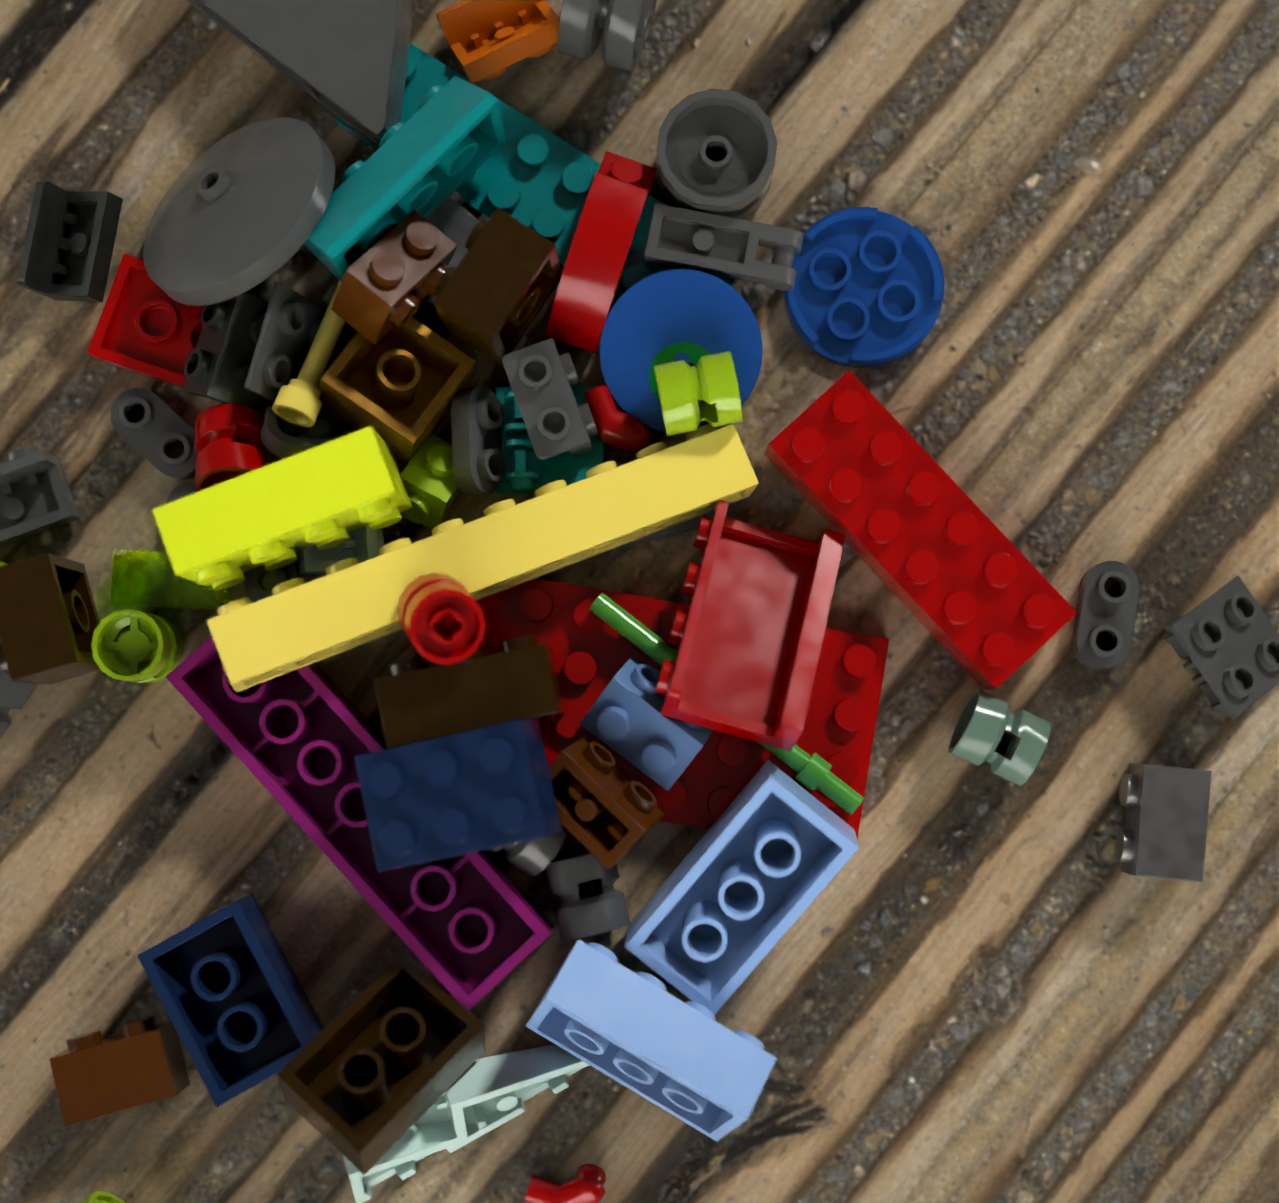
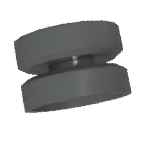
(624, 27)
(723, 128)

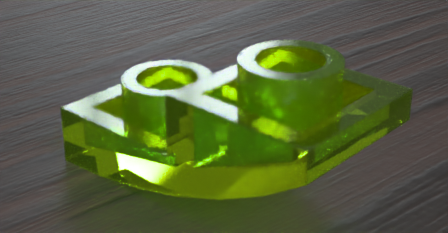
(149, 580)

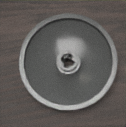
(239, 211)

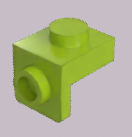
(430, 482)

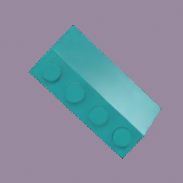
(410, 171)

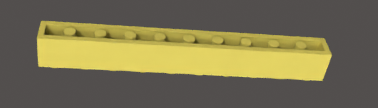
(485, 555)

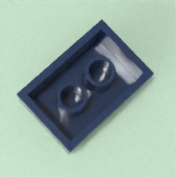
(458, 794)
(232, 998)

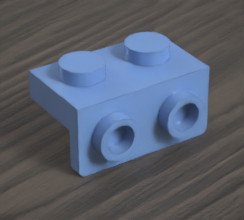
(631, 724)

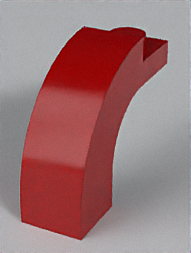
(599, 251)

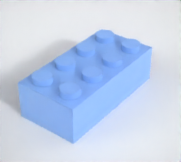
(741, 888)
(652, 1041)

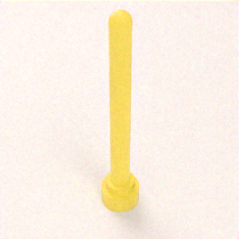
(300, 398)

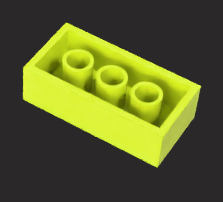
(283, 510)

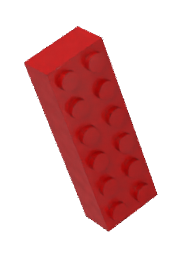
(919, 532)

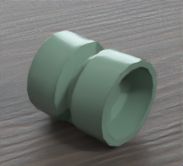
(982, 728)

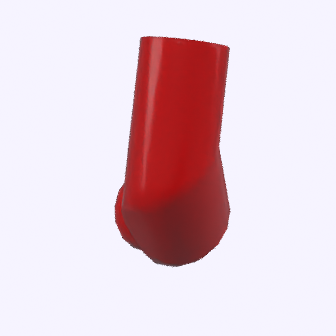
(613, 425)
(583, 1189)

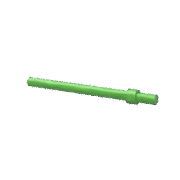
(811, 770)

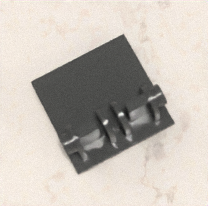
(283, 341)
(1230, 647)

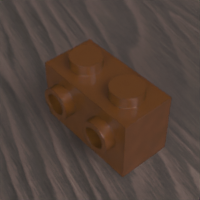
(393, 277)
(601, 802)
(119, 1071)

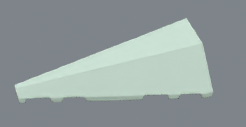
(472, 1106)

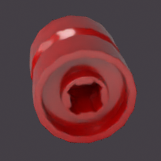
(227, 444)
(441, 618)

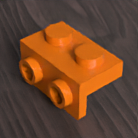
(497, 33)

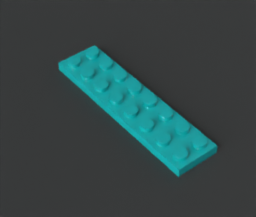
(529, 175)

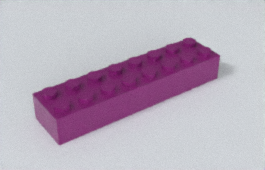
(302, 746)

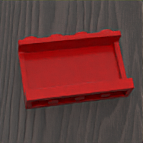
(750, 630)

